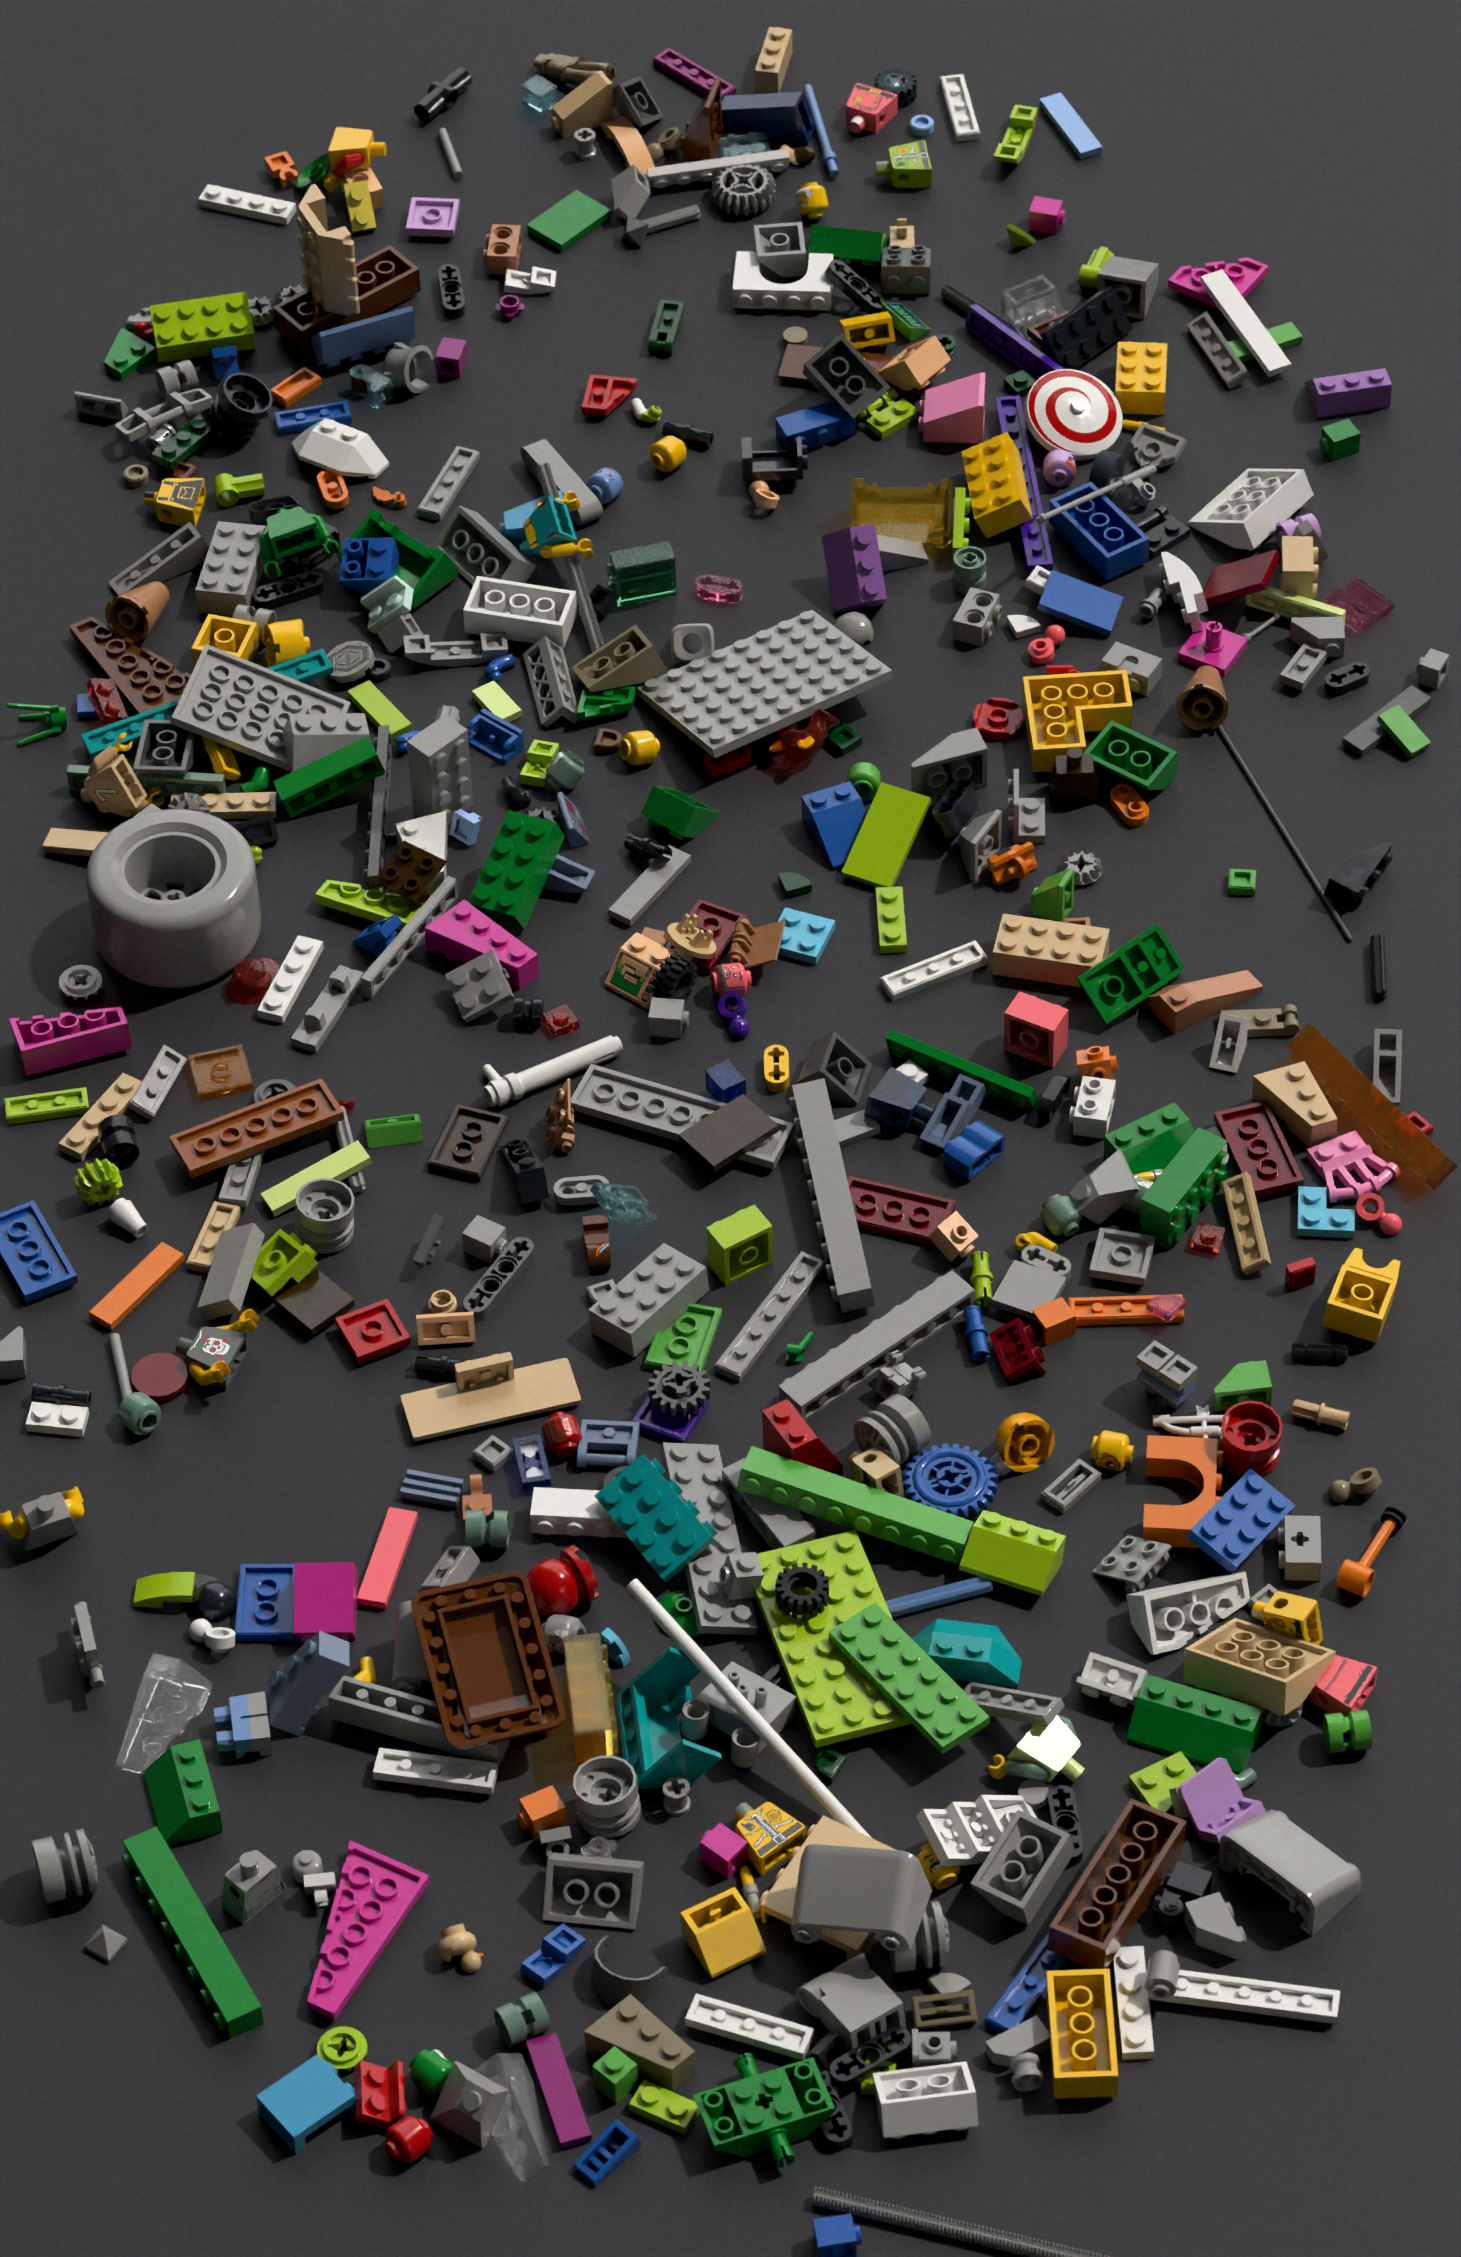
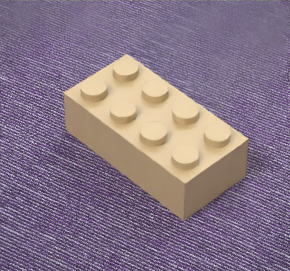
(1047, 949)

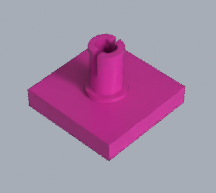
(1213, 648)

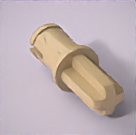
(1320, 1414)

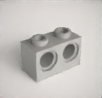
(976, 616)

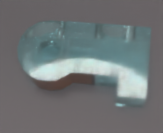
(371, 384)

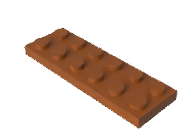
(256, 1128)

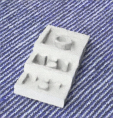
(969, 1830)

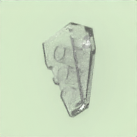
(164, 1704)
(518, 2124)

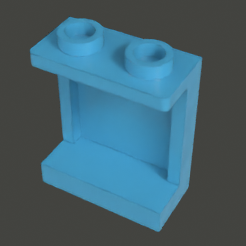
(305, 2101)

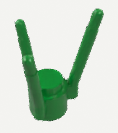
(53, 715)

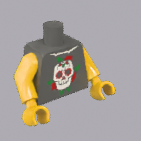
(218, 1351)

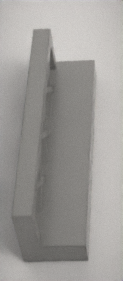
(556, 677)

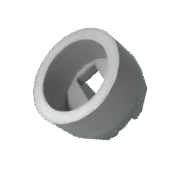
(1001, 1467)

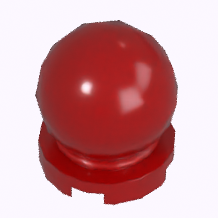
(562, 1583)

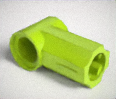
(1089, 273)
(231, 489)

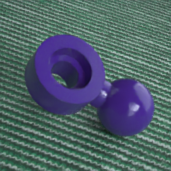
(738, 1027)

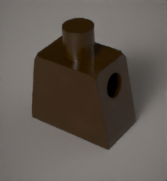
(1073, 779)

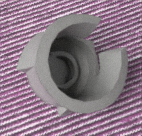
(401, 366)

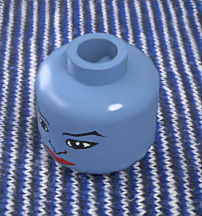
(605, 484)

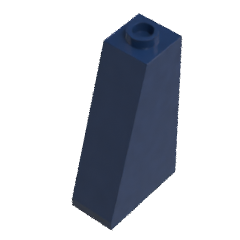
(778, 114)

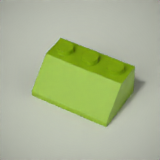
(1013, 1552)

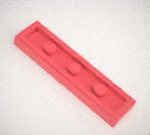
(387, 1558)

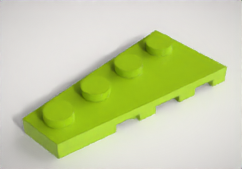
(369, 904)

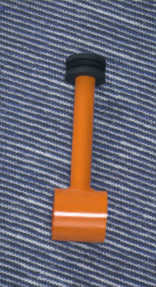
(1357, 1576)

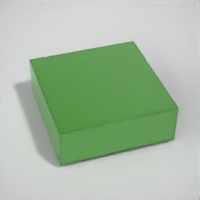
(1242, 882)

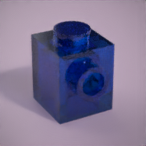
(725, 1082)

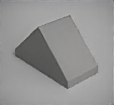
(13, 1355)

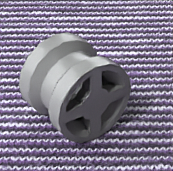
(1026, 2072)

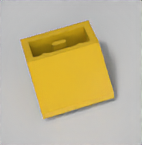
(722, 1932)

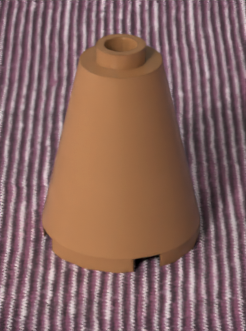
(137, 610)
(1203, 700)

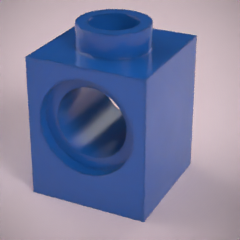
(836, 2236)

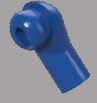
(498, 664)
(401, 740)

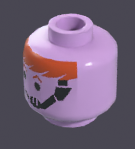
(1059, 465)

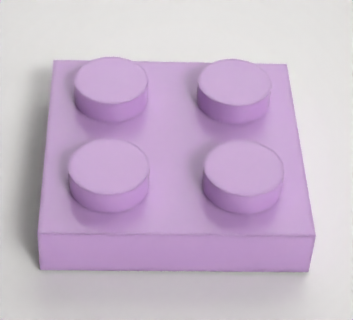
(432, 217)

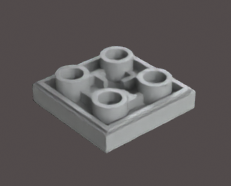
(1026, 1289)

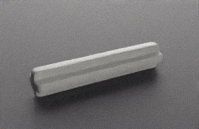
(672, 218)

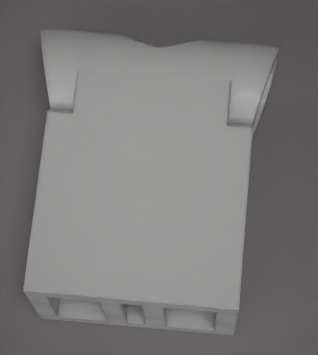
(852, 2002)

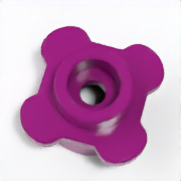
(510, 306)

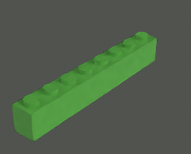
(854, 1505)

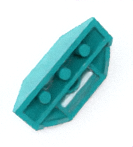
(971, 1652)

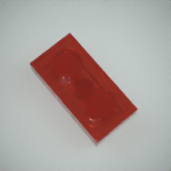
(106, 700)

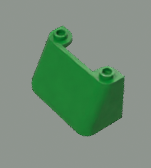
(418, 566)

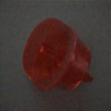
(252, 979)

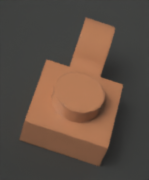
(477, 1499)

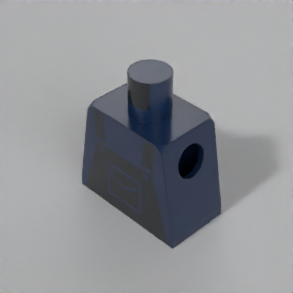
(898, 1101)

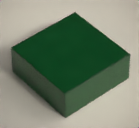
(843, 739)

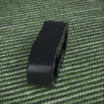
(1347, 678)
(1053, 1096)

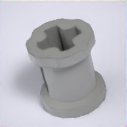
(585, 149)
(159, 437)
(676, 1796)

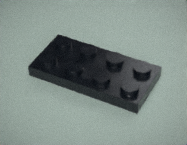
(1086, 330)

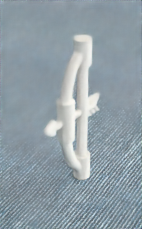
(1196, 1431)

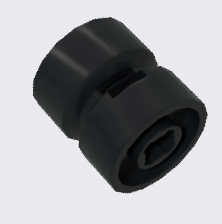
(118, 1140)

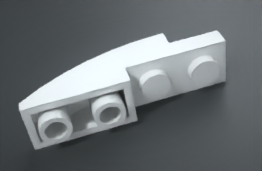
(1184, 589)

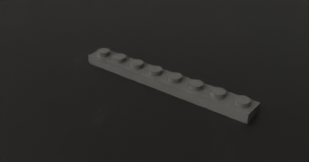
(380, 804)

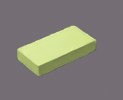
(496, 701)

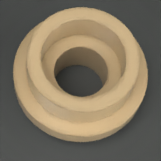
(442, 1302)

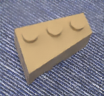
(1298, 1102)

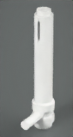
(514, 1085)

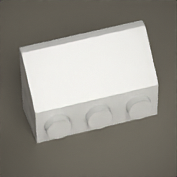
(925, 2099)

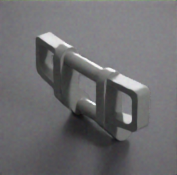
(174, 406)

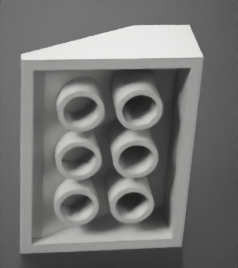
(1253, 506)

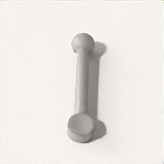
(1276, 617)

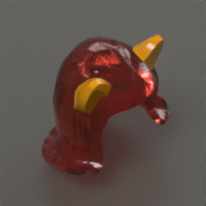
(805, 740)

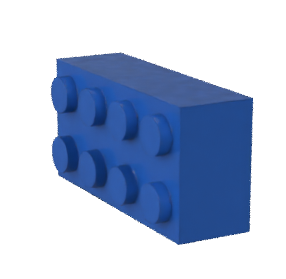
(1100, 532)

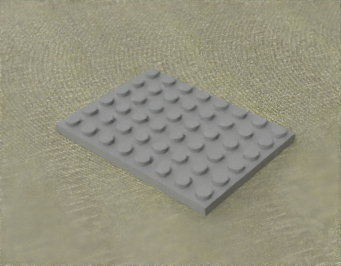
(763, 683)

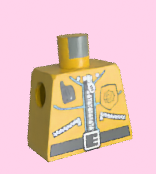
(769, 1834)

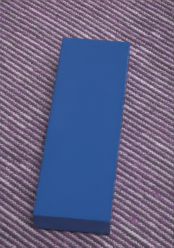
(303, 418)

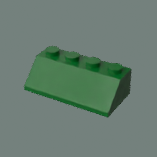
(1195, 1722)

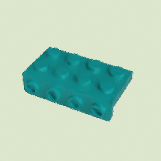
(656, 1517)

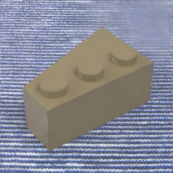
(645, 2040)

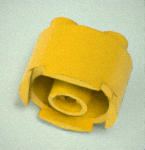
(284, 641)

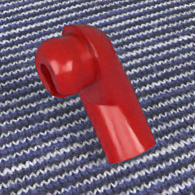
(142, 332)
(1060, 669)

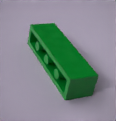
(329, 777)

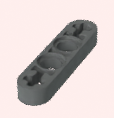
(501, 1280)

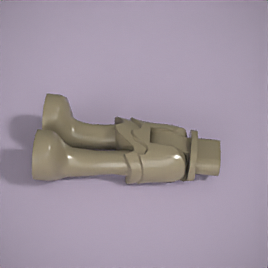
(572, 68)

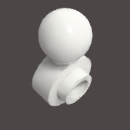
(217, 1638)

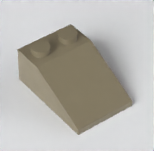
(620, 663)

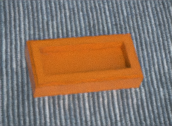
(295, 387)

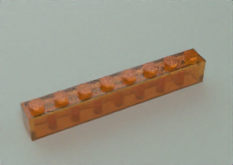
(1372, 1107)

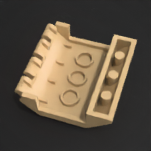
(327, 257)

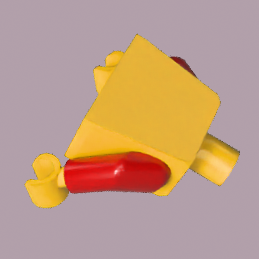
(351, 151)

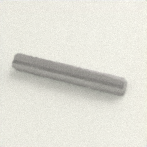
(344, 1139)

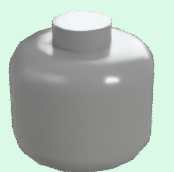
(306, 1863)

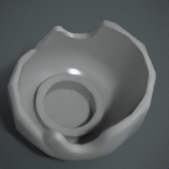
(856, 627)

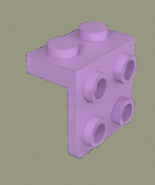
(1216, 1801)

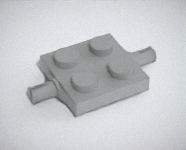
(86, 1646)

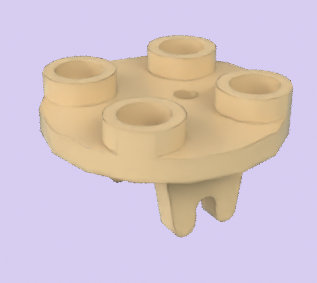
(689, 939)

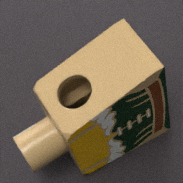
(877, 1471)

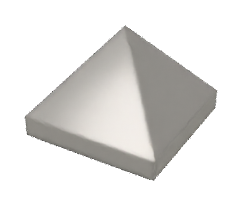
(105, 1943)

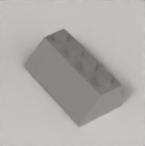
(481, 549)

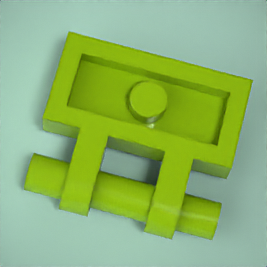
(891, 418)

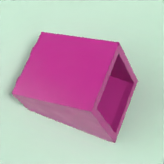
(325, 1599)

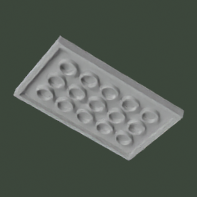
(247, 705)

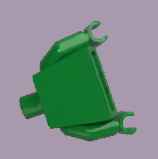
(290, 533)

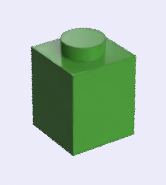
(615, 2075)

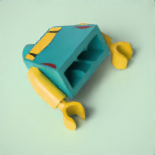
(551, 529)

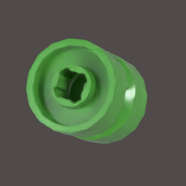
(1355, 1724)

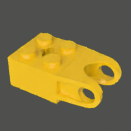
(1361, 1298)

